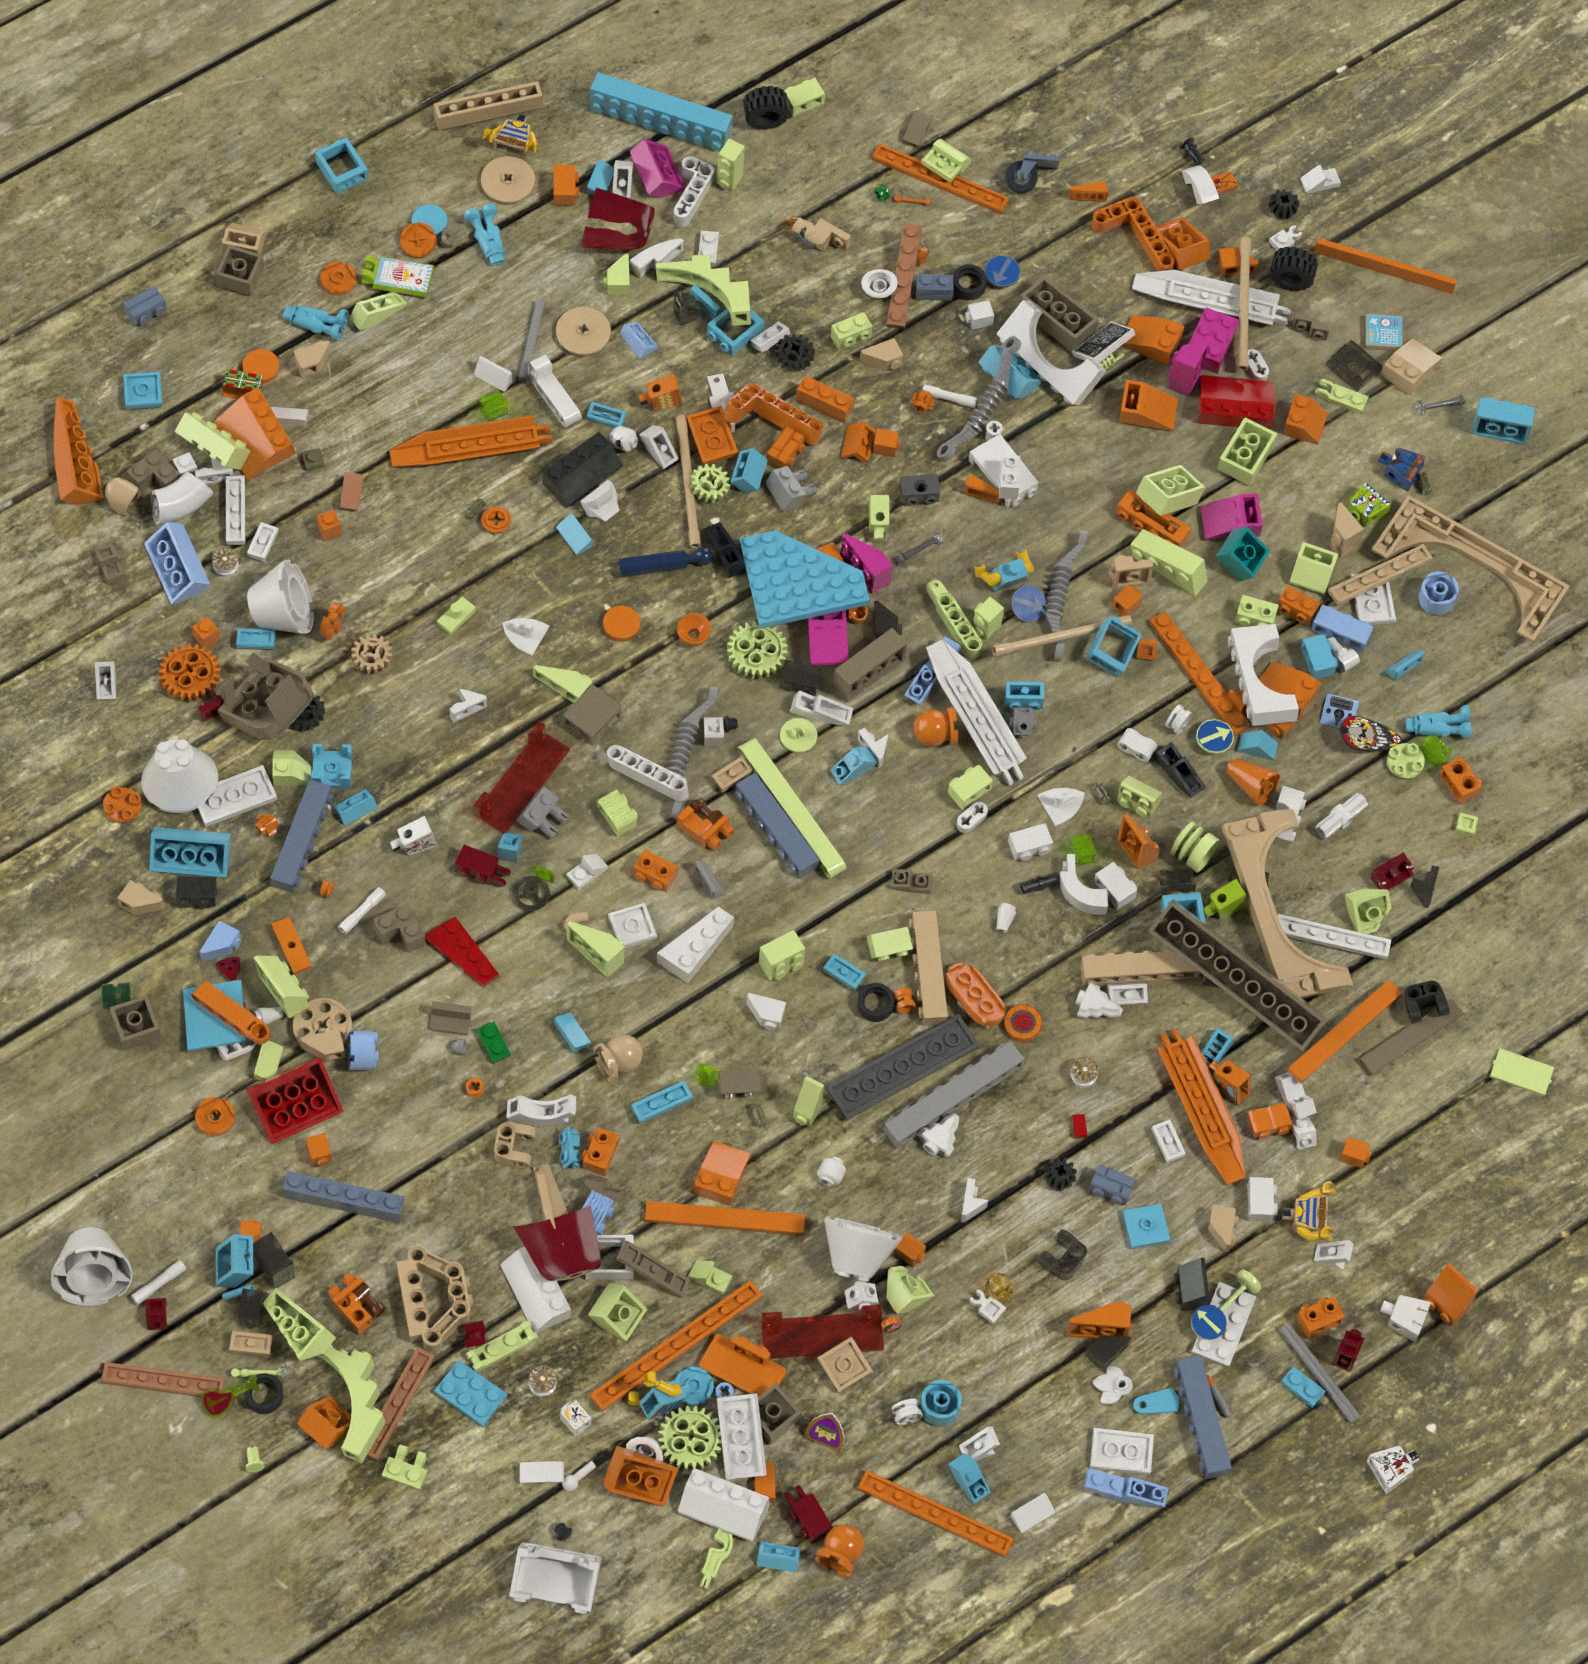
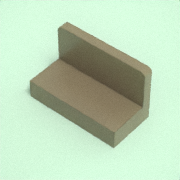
(450, 1018)

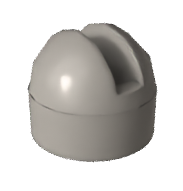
(459, 1046)

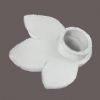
(1110, 1383)

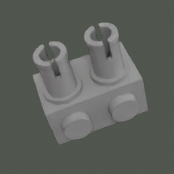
(786, 487)
(535, 813)

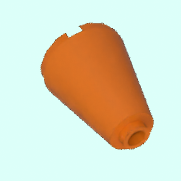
(1253, 779)

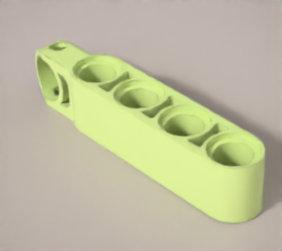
(946, 612)

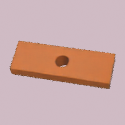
(288, 937)

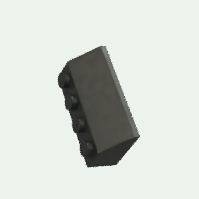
(582, 470)

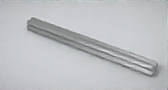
(1320, 1373)

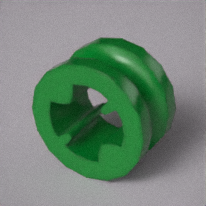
(881, 193)

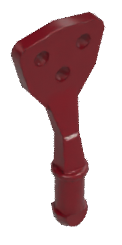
(228, 964)

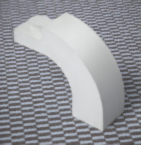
(1081, 897)
(541, 1112)

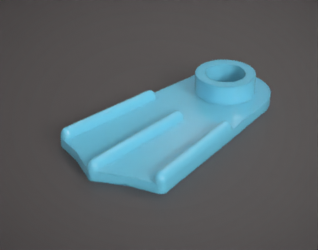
(1158, 1402)

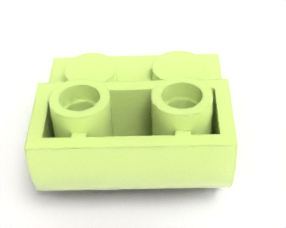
(946, 160)

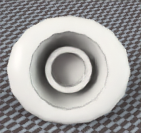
(879, 283)
(646, 1446)

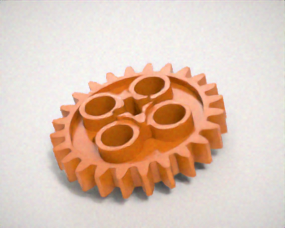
(189, 672)

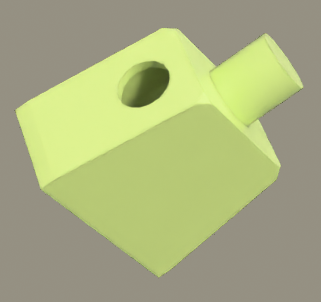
(879, 516)

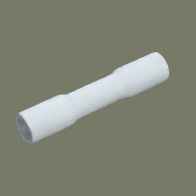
(961, 399)
(371, 901)
(169, 1274)

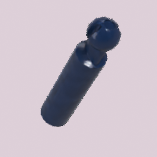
(662, 562)

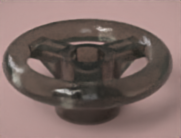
(531, 883)

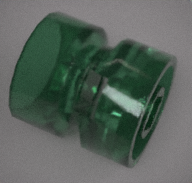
(109, 994)

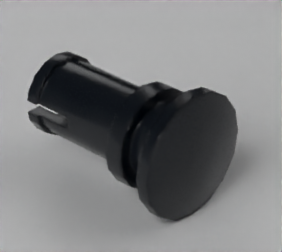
(1192, 151)

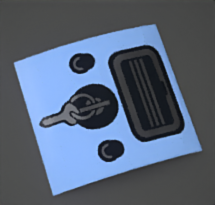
(1337, 709)

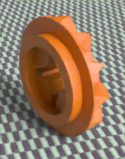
(489, 516)

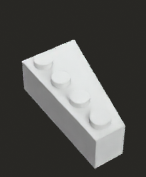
(695, 946)

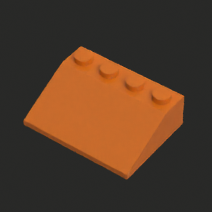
(257, 426)

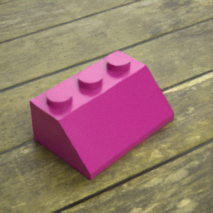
(657, 169)
(1188, 366)

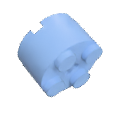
(1438, 593)
(361, 1050)

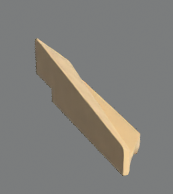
(549, 1194)

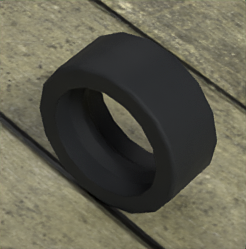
(972, 270)
(879, 989)
(272, 1406)

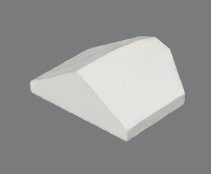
(233, 1050)

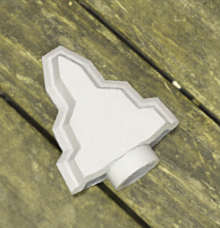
(1096, 1003)
(940, 1136)

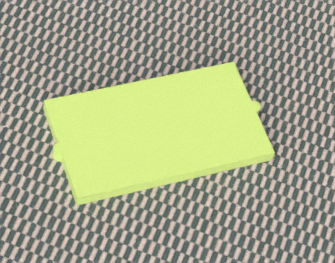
(1522, 1072)

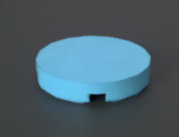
(431, 215)
(700, 1385)

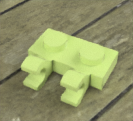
(403, 1472)

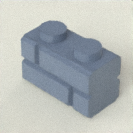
(934, 287)
(144, 306)
(1112, 1185)

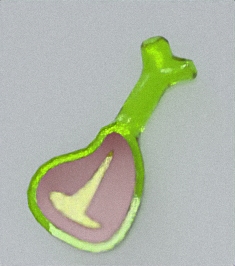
(219, 1402)

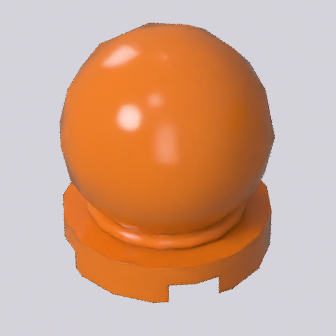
(935, 727)
(842, 1548)

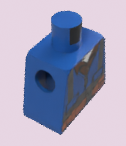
(1402, 467)

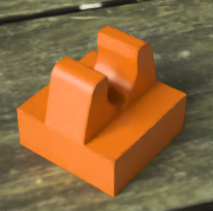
(1146, 649)

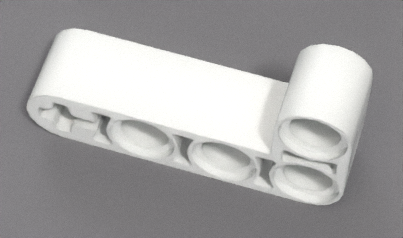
(697, 179)
(552, 392)

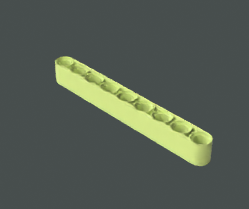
(755, 755)

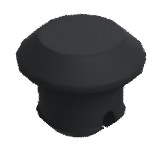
(730, 724)
(562, 1531)

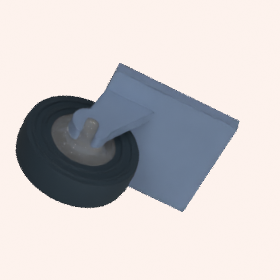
(1022, 174)

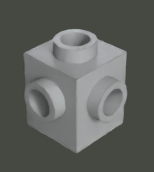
(1022, 721)

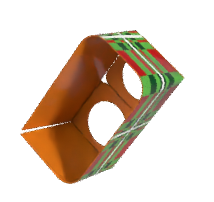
(239, 383)

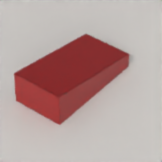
(1079, 1126)

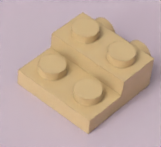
(1126, 571)

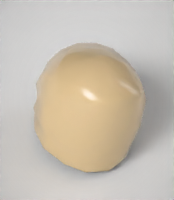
(121, 494)

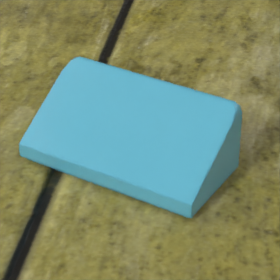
(601, 177)
(574, 534)
(1405, 664)
(355, 807)
(571, 1032)
(778, 1556)

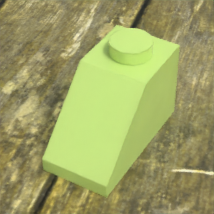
(618, 277)

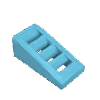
(1224, 1036)

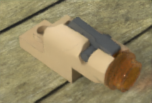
(819, 234)

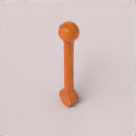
(897, 199)

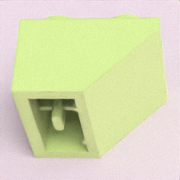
(1313, 568)
(1138, 797)

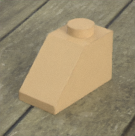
(883, 355)

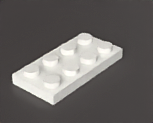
(238, 796)
(1223, 1348)
(741, 1436)

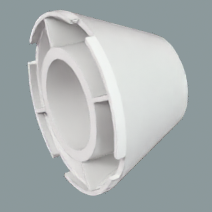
(282, 600)
(91, 1269)

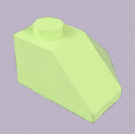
(290, 769)
(1367, 908)
(906, 1291)

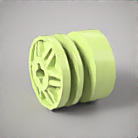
(1191, 844)

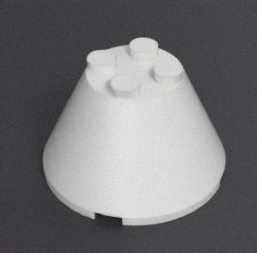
(179, 777)
(858, 1247)

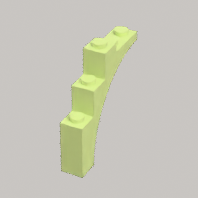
(716, 281)
(365, 1421)

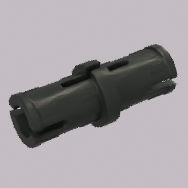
(1040, 883)

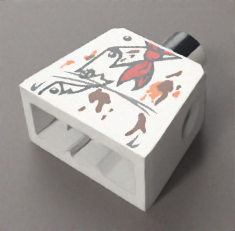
(414, 837)
(1392, 1466)

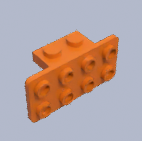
(742, 1364)

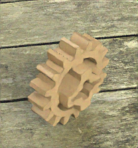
(371, 654)

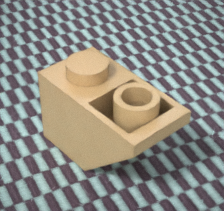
(312, 358)
(139, 900)
(324, 1045)
(1221, 1225)

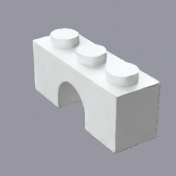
(1289, 799)

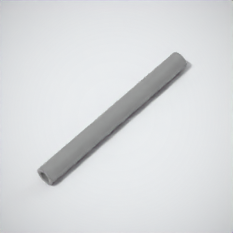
(531, 340)

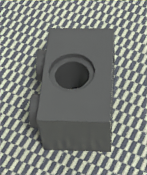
(928, 483)

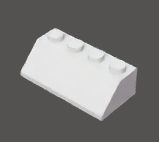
(539, 1298)
(723, 1505)

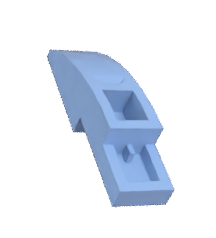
(926, 679)
(1125, 1490)

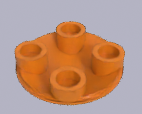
(122, 804)

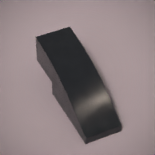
(725, 549)
(1179, 770)

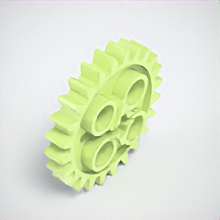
(757, 650)
(687, 1455)

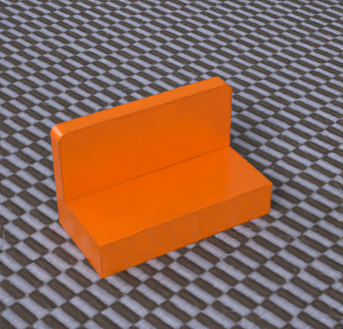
(858, 441)

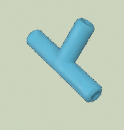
(236, 1293)

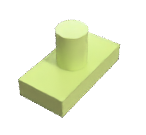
(456, 615)

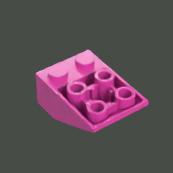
(1231, 513)
(873, 562)
(828, 639)

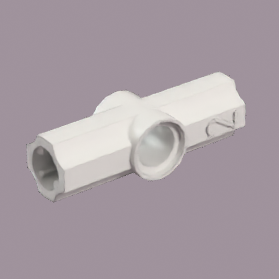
(1341, 816)

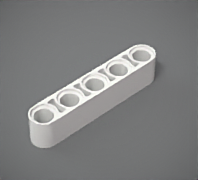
(647, 772)

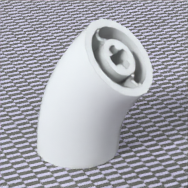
(179, 499)

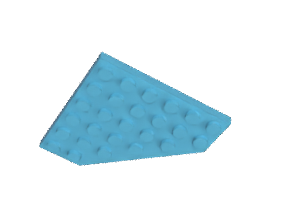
(798, 581)

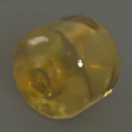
(999, 1287)

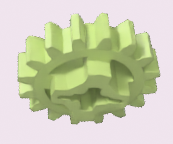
(708, 485)

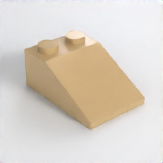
(1410, 366)

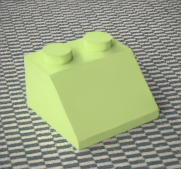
(617, 1311)

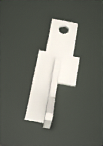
(720, 394)

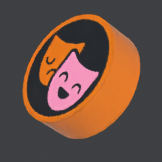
(891, 1324)

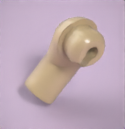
(576, 918)

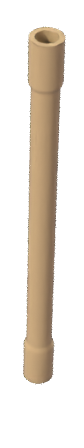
(1245, 251)
(693, 533)
(1006, 648)

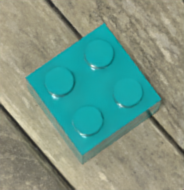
(1243, 553)

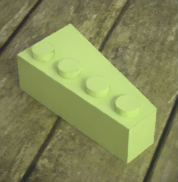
(211, 440)
(1171, 561)

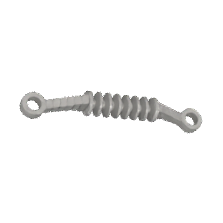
(1001, 381)
(1059, 589)
(685, 739)

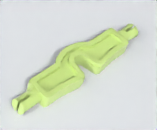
(716, 1557)

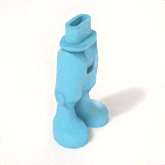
(488, 239)
(314, 320)
(1437, 723)

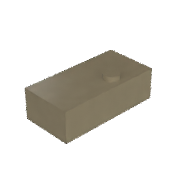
(1061, 314)
(869, 665)

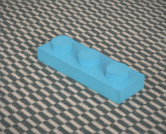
(661, 1102)

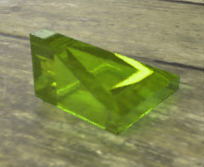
(545, 873)
(706, 1075)

